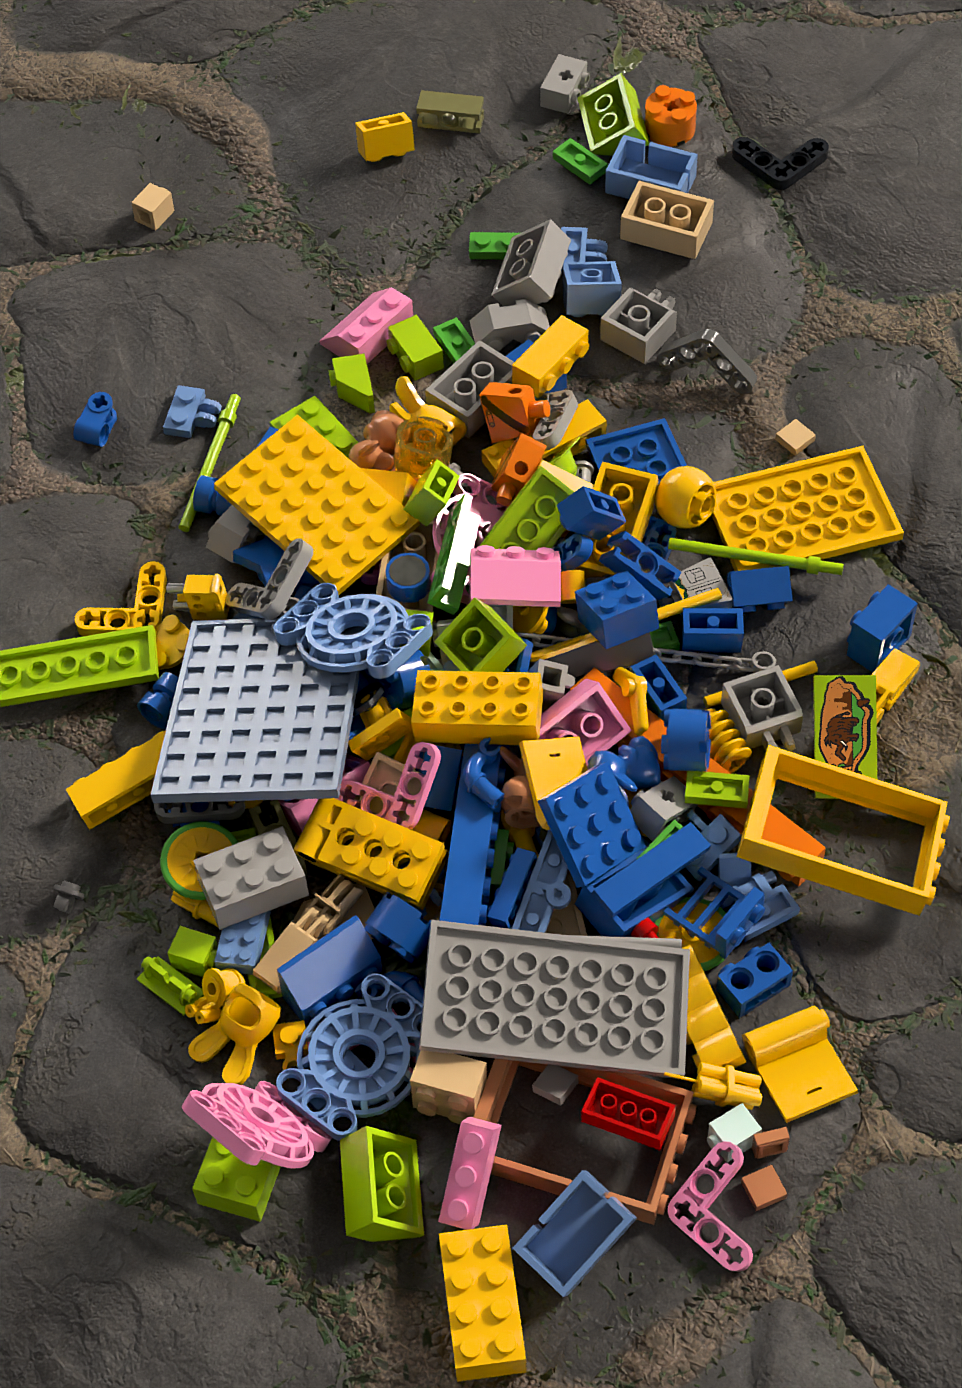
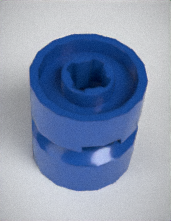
(207, 498)
(157, 705)

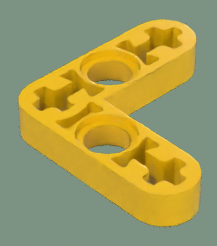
(134, 616)

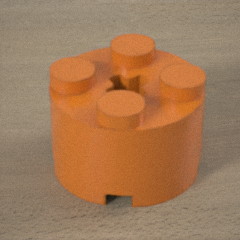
(670, 115)

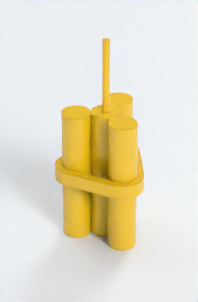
(725, 1085)

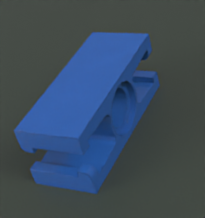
(650, 562)

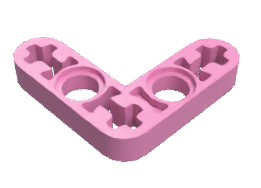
(394, 804)
(701, 1202)

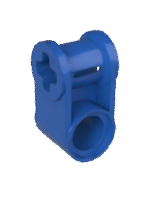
(96, 420)

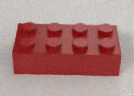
(628, 1113)

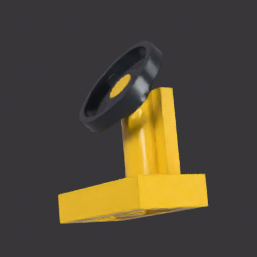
(381, 723)

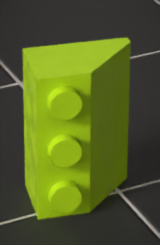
(610, 113)
(381, 1186)

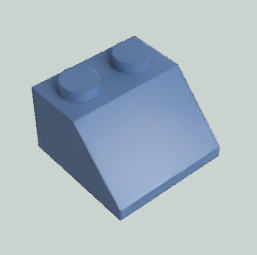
(590, 287)

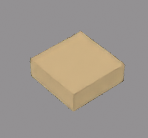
(795, 437)

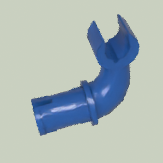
(476, 780)
(405, 981)

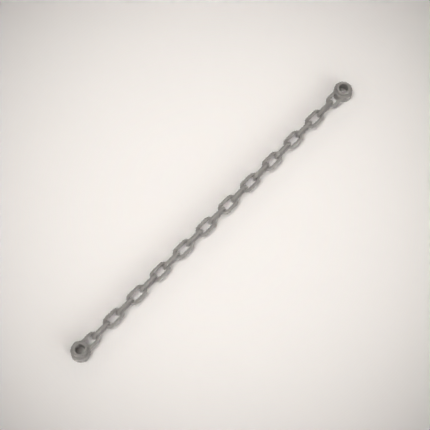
(759, 661)

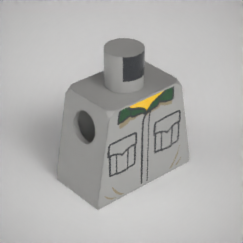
(697, 580)

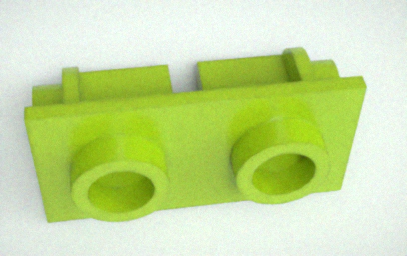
(169, 984)

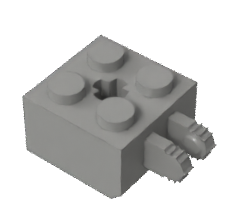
(639, 323)
(763, 708)

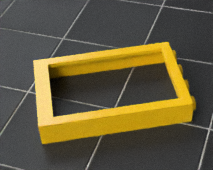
(854, 789)

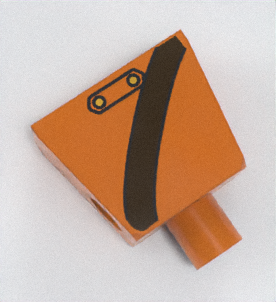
(511, 410)
(516, 468)

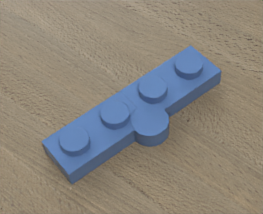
(545, 889)

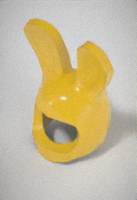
(417, 408)
(244, 1019)

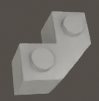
(501, 325)
(231, 532)

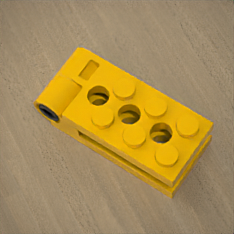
(337, 822)

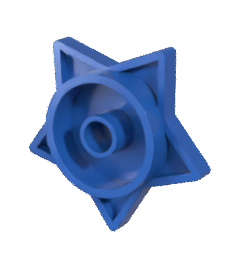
(263, 558)

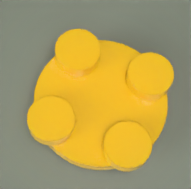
(530, 619)
(171, 642)

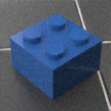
(616, 609)
(881, 627)

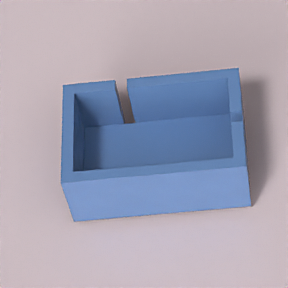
(665, 167)
(577, 1233)

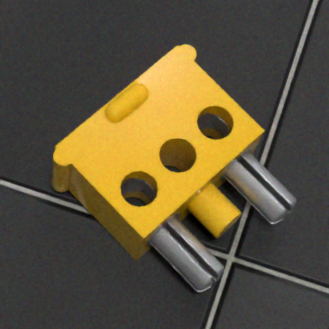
(201, 596)

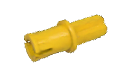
(198, 908)

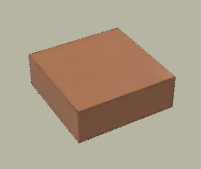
(770, 1142)
(764, 1187)

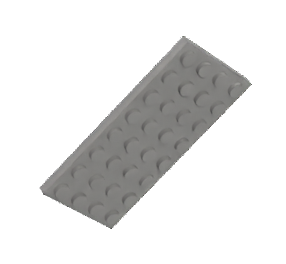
(555, 999)

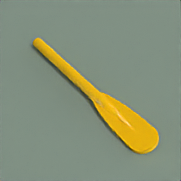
(663, 612)

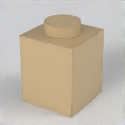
(153, 206)

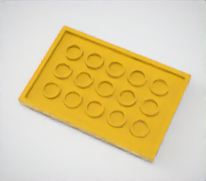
(313, 492)
(806, 509)

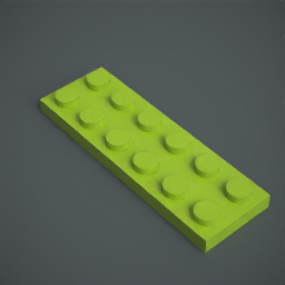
(78, 665)

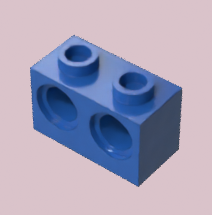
(759, 984)

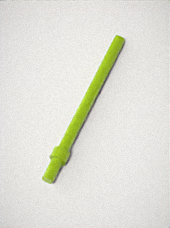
(226, 420)
(812, 565)

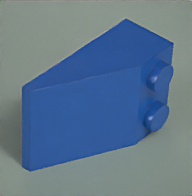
(649, 906)

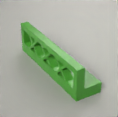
(454, 557)

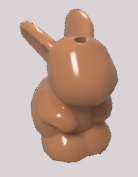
(379, 443)
(518, 800)

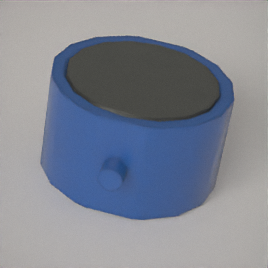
(408, 577)

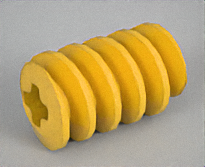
(726, 745)

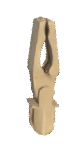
(316, 922)

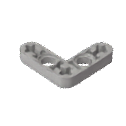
(562, 409)
(272, 599)

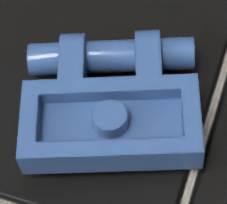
(777, 901)

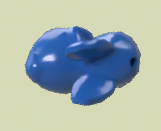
(634, 766)

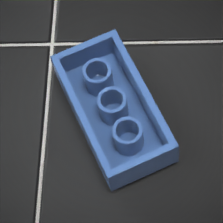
(242, 944)

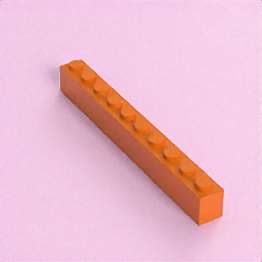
(777, 826)

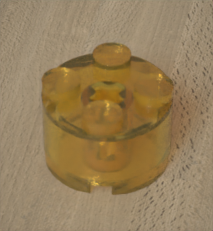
(420, 445)

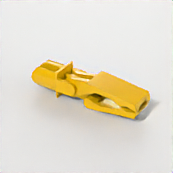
(892, 679)

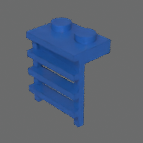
(732, 926)

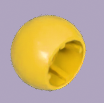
(685, 497)

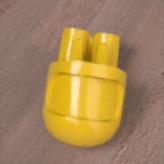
(215, 988)

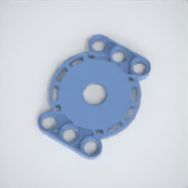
(355, 652)
(347, 1024)

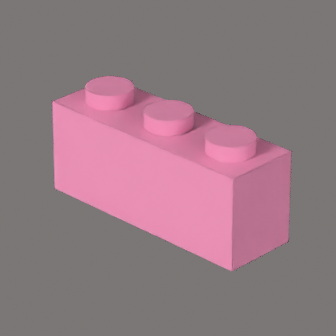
(469, 1173)

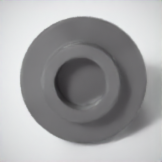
(66, 898)

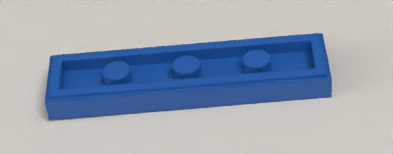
(651, 869)

